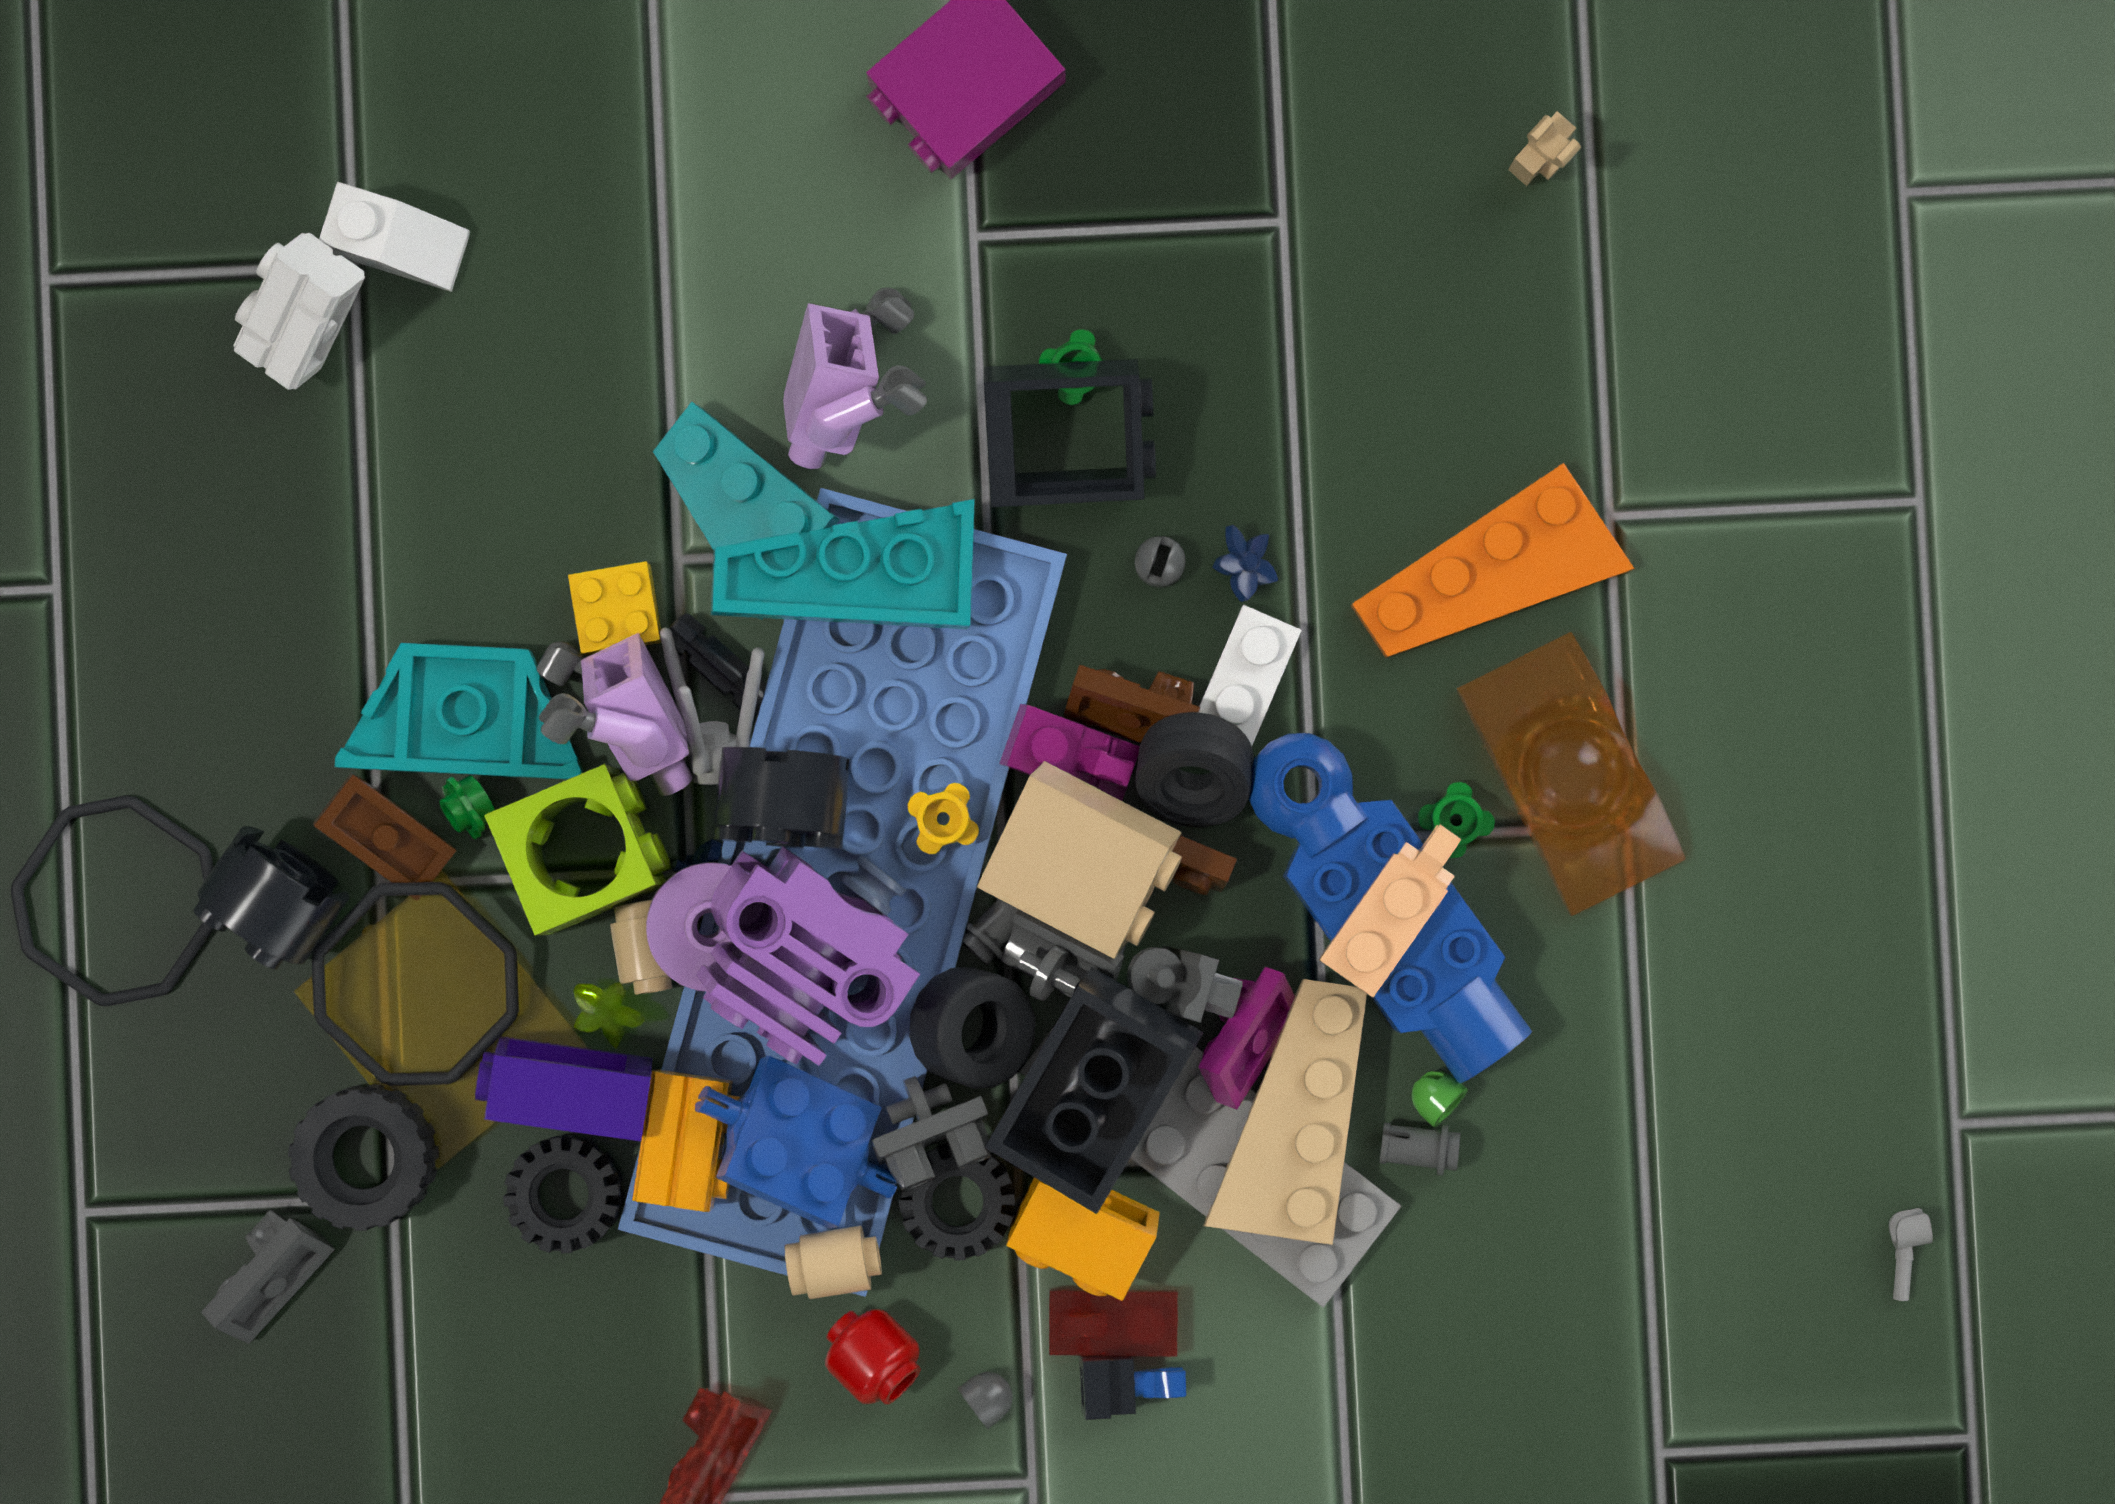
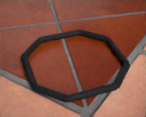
(39, 854)
(354, 1048)

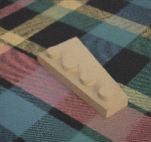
(1296, 1133)

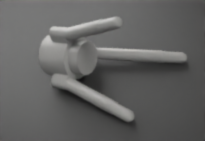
(709, 738)

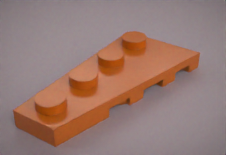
(1508, 560)

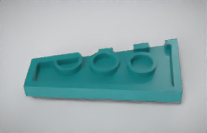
(866, 572)

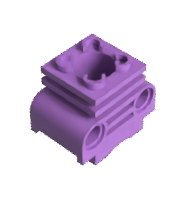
(801, 956)

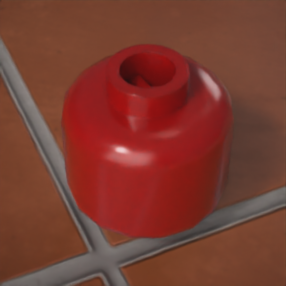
(872, 1356)

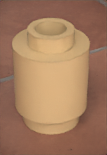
(632, 950)
(832, 1262)

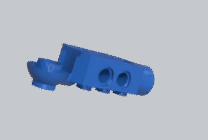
(1451, 966)

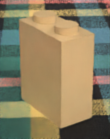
(1081, 861)

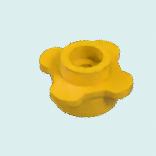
(958, 829)

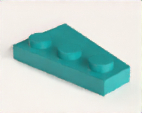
(731, 486)

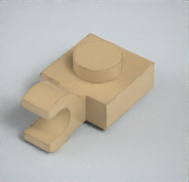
(1546, 150)

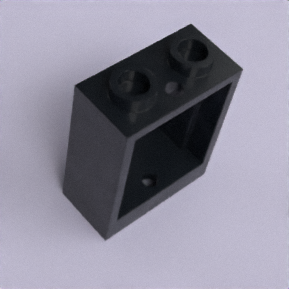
(1072, 485)

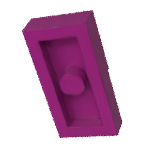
(1070, 747)
(1247, 1039)

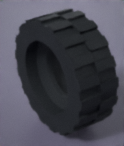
(314, 1163)

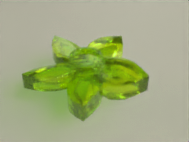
(605, 1011)

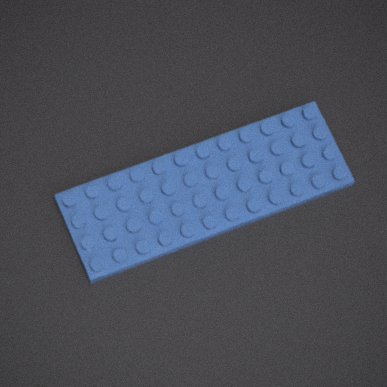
(911, 719)

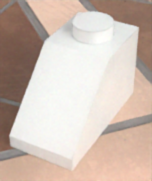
(393, 237)

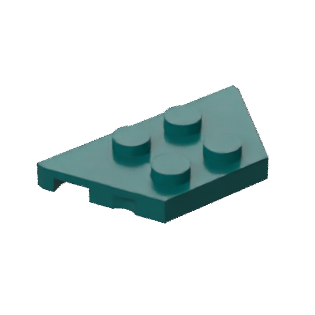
(459, 715)

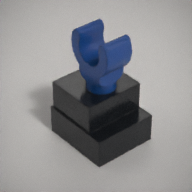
(1111, 1385)

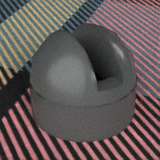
(1147, 555)
(987, 1396)

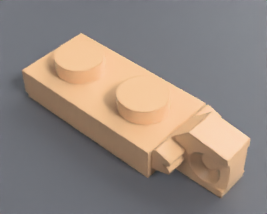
(1392, 912)

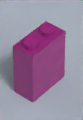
(963, 81)

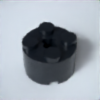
(781, 798)
(270, 899)

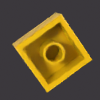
(614, 606)

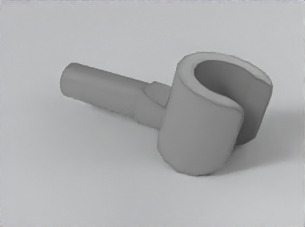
(1907, 1230)

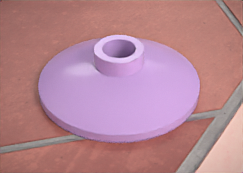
(674, 918)

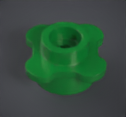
(1078, 348)
(1458, 801)
(466, 805)

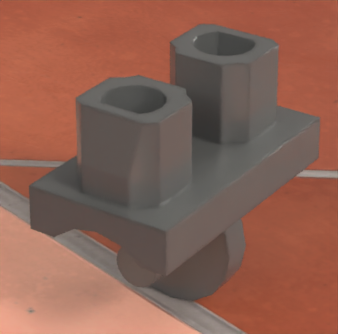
(1053, 957)
(1183, 982)
(904, 1147)

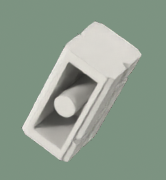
(297, 309)

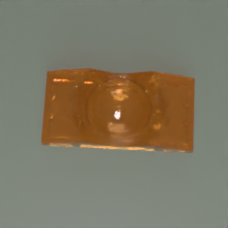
(1572, 773)

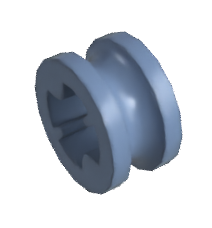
(873, 885)

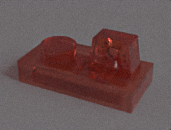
(1110, 1327)
(726, 1434)

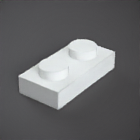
(1249, 670)

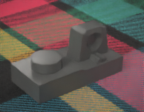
(283, 1262)

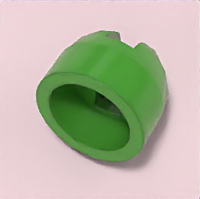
(1437, 1096)

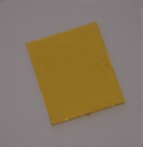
(421, 997)

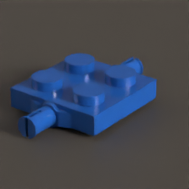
(797, 1142)

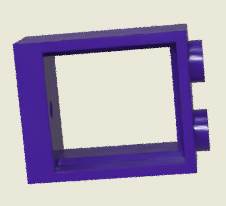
(565, 1088)

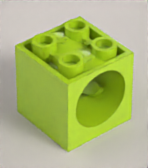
(526, 825)

